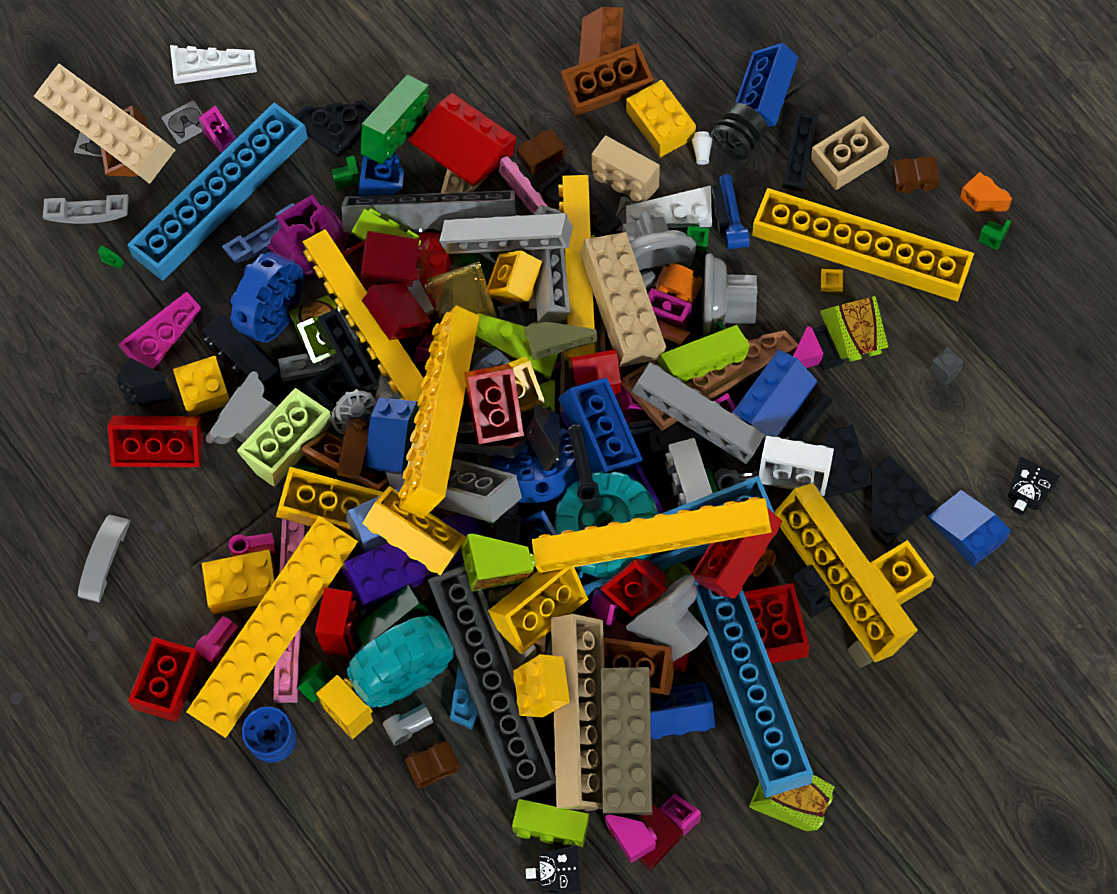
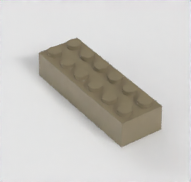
(626, 741)

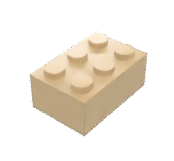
(849, 152)
(625, 170)

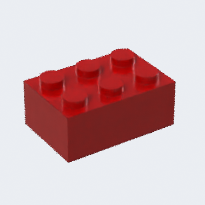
(494, 403)
(337, 622)
(165, 679)

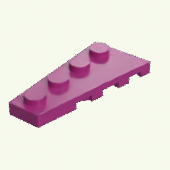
(161, 332)

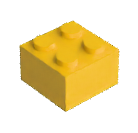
(514, 277)
(201, 386)
(903, 572)
(541, 686)
(345, 706)

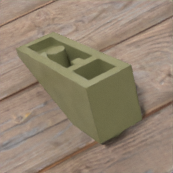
(552, 338)

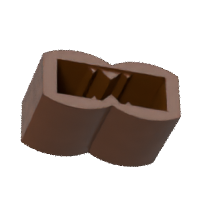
(541, 151)
(915, 174)
(432, 764)

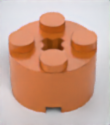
(678, 282)

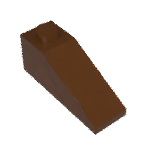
(353, 448)

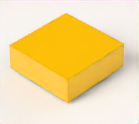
(831, 280)

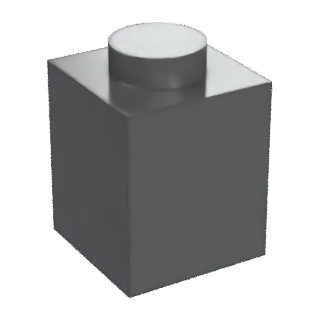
(946, 366)

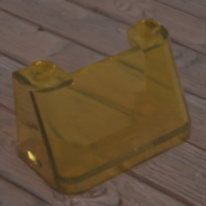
(463, 288)

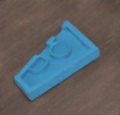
(462, 708)

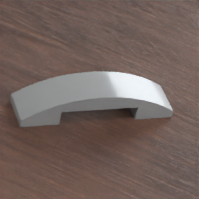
(85, 211)
(101, 556)

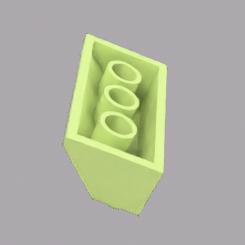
(283, 434)

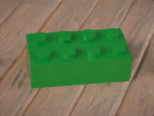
(394, 119)

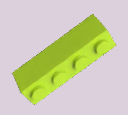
(705, 354)

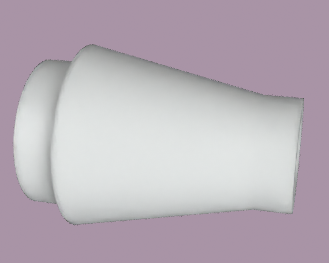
(702, 146)

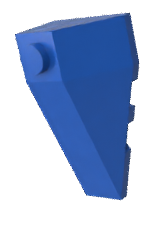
(380, 178)

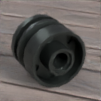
(739, 131)

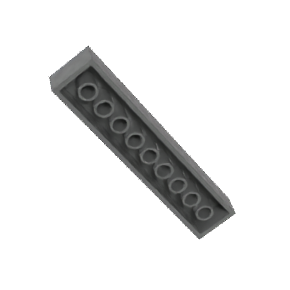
(491, 685)

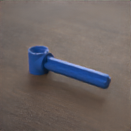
(736, 234)

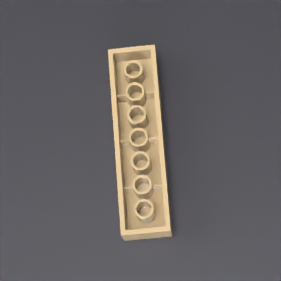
(104, 123)
(579, 721)

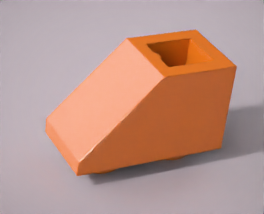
(984, 195)

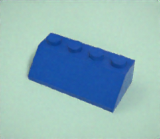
(768, 81)
(776, 395)
(603, 426)
(682, 712)

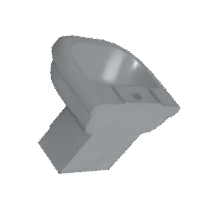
(656, 245)
(726, 296)
(242, 413)
(669, 621)

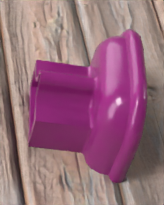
(301, 223)

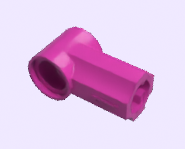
(252, 544)
(213, 645)

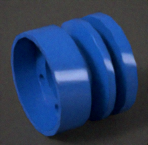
(267, 721)

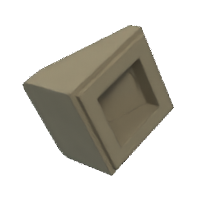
(859, 654)

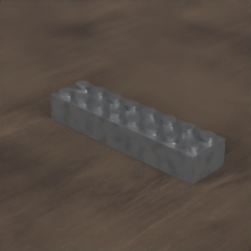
(429, 210)

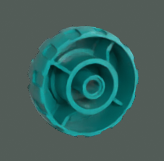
(622, 502)
(400, 661)

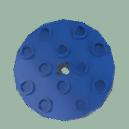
(266, 296)
(533, 480)

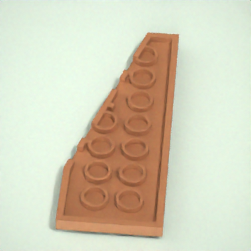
(719, 381)

